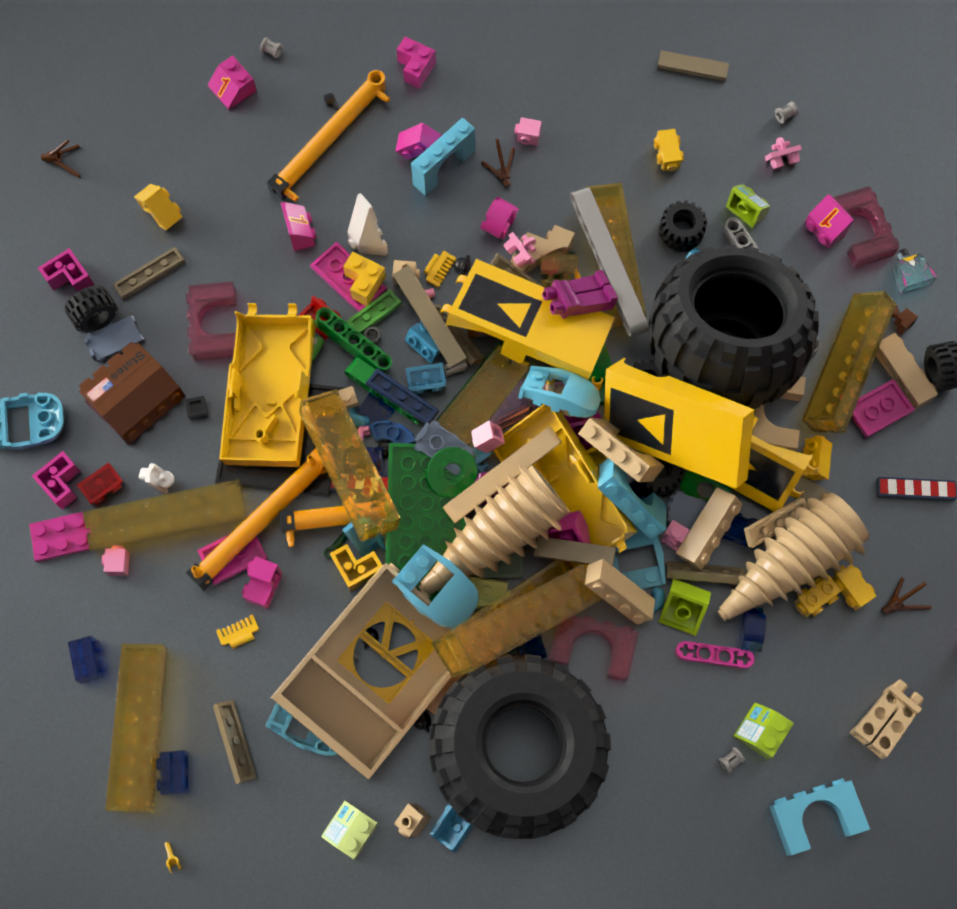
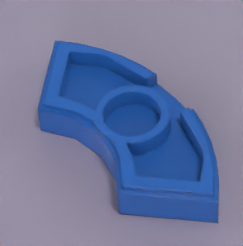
(392, 432)

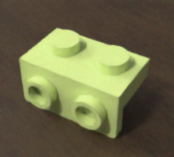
(488, 589)

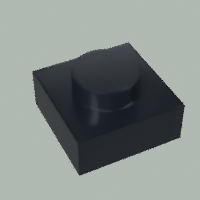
(196, 407)

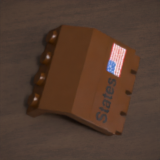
(131, 392)

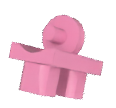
(776, 157)
(524, 256)

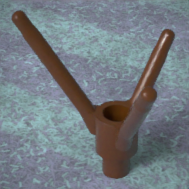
(55, 156)
(504, 172)
(897, 603)

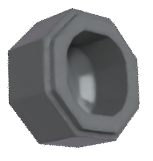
(373, 334)

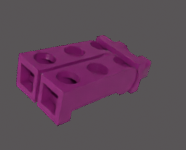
(581, 295)

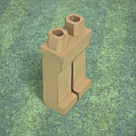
(903, 712)

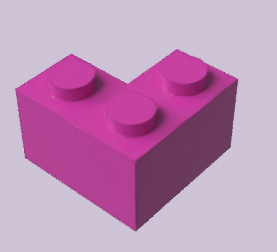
(418, 61)
(416, 140)
(63, 269)
(54, 478)
(263, 582)

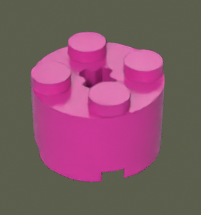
(499, 218)

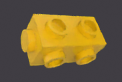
(669, 153)
(821, 452)
(854, 587)
(814, 598)

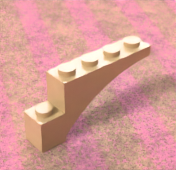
(556, 242)

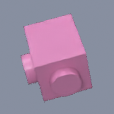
(528, 131)
(487, 437)
(116, 561)

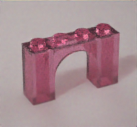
(883, 244)
(201, 300)
(621, 641)

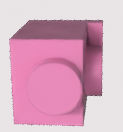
(674, 535)

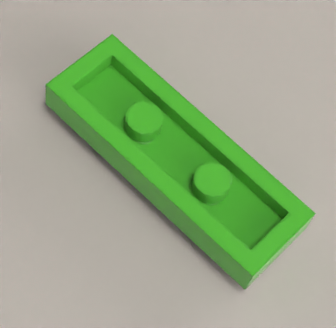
(375, 311)

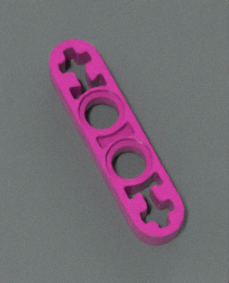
(714, 655)

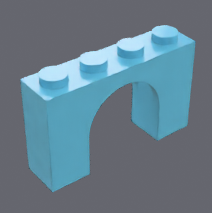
(457, 140)
(647, 514)
(840, 797)

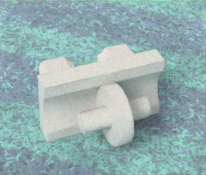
(157, 477)

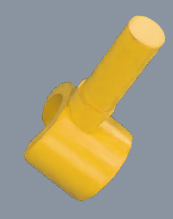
(171, 859)

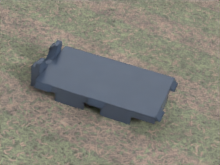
(112, 338)
(434, 438)
(684, 509)

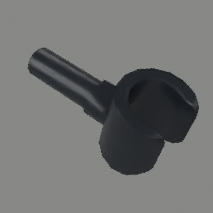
(330, 99)

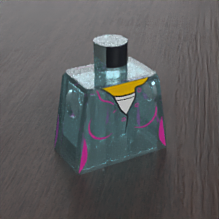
(912, 272)

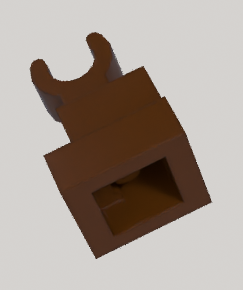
(904, 319)

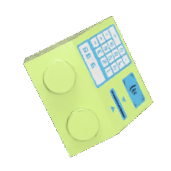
(350, 830)

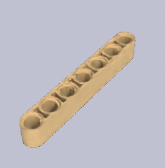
(486, 485)

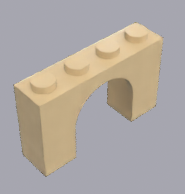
(776, 435)
(603, 437)

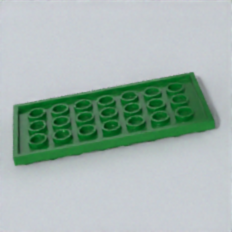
(419, 508)

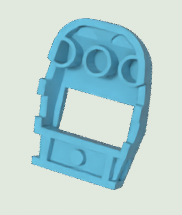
(577, 398)
(45, 419)
(646, 577)
(453, 602)
(279, 722)

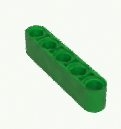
(350, 333)
(360, 372)

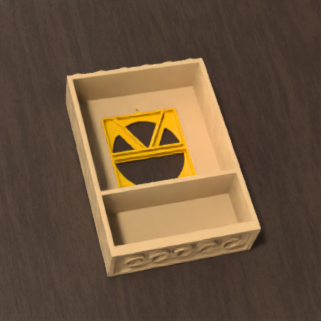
(339, 706)

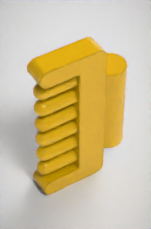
(434, 266)
(241, 636)

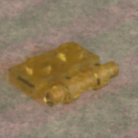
(558, 264)

